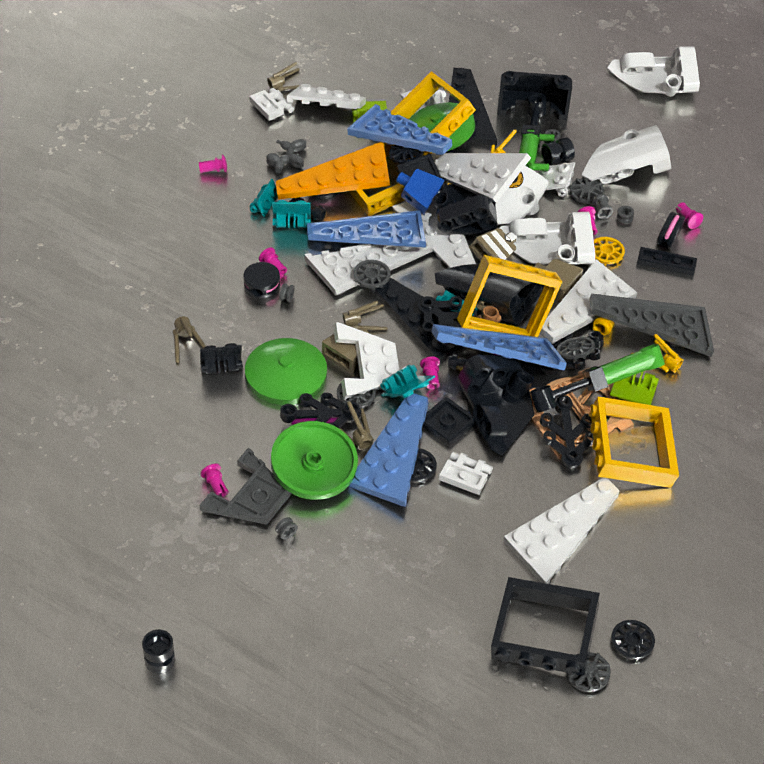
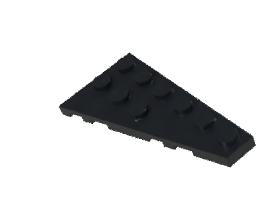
(465, 84)
(404, 306)

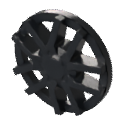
(399, 152)
(422, 465)
(632, 639)

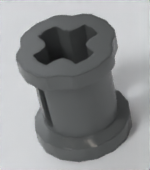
(604, 205)

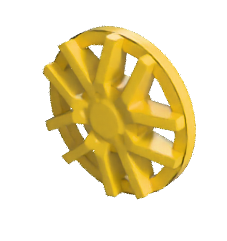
(608, 251)

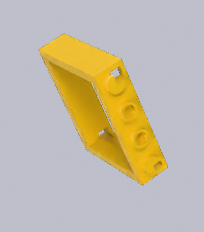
(423, 92)
(381, 200)
(500, 266)
(659, 476)

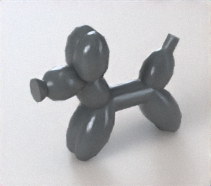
(295, 160)

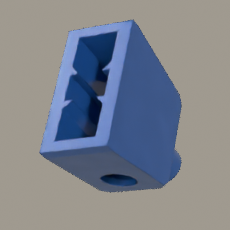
(420, 189)

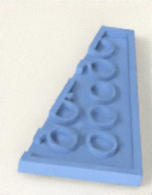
(397, 130)
(385, 229)
(509, 346)
(392, 458)

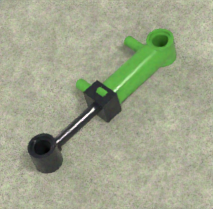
(531, 134)
(600, 377)

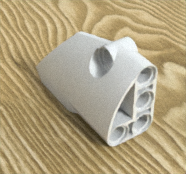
(659, 74)
(623, 155)
(547, 241)

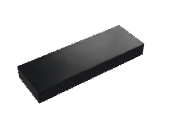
(667, 261)

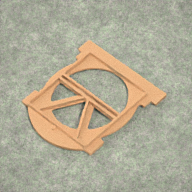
(579, 409)

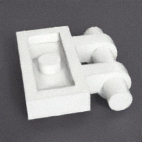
(271, 104)
(465, 477)

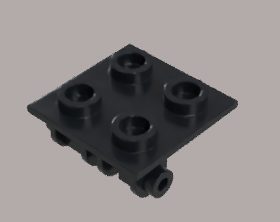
(211, 354)

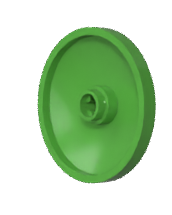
(434, 114)
(285, 370)
(314, 460)

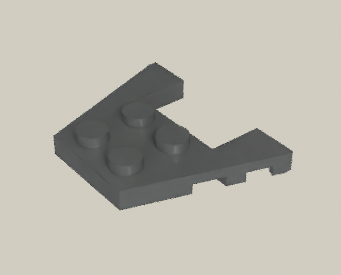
(256, 500)

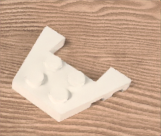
(375, 359)

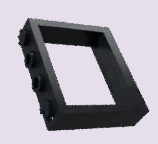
(548, 595)

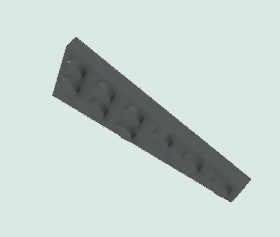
(670, 321)

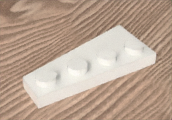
(326, 97)

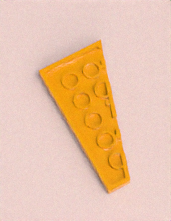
(350, 172)

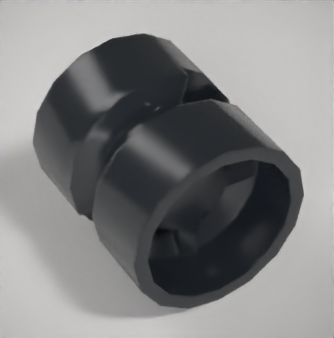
(558, 151)
(158, 651)

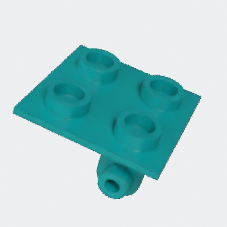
(291, 210)
(404, 382)

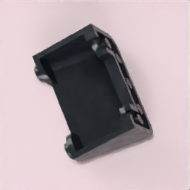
(518, 86)

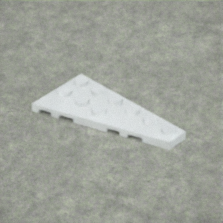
(481, 172)
(447, 246)
(338, 267)
(575, 308)
(555, 534)

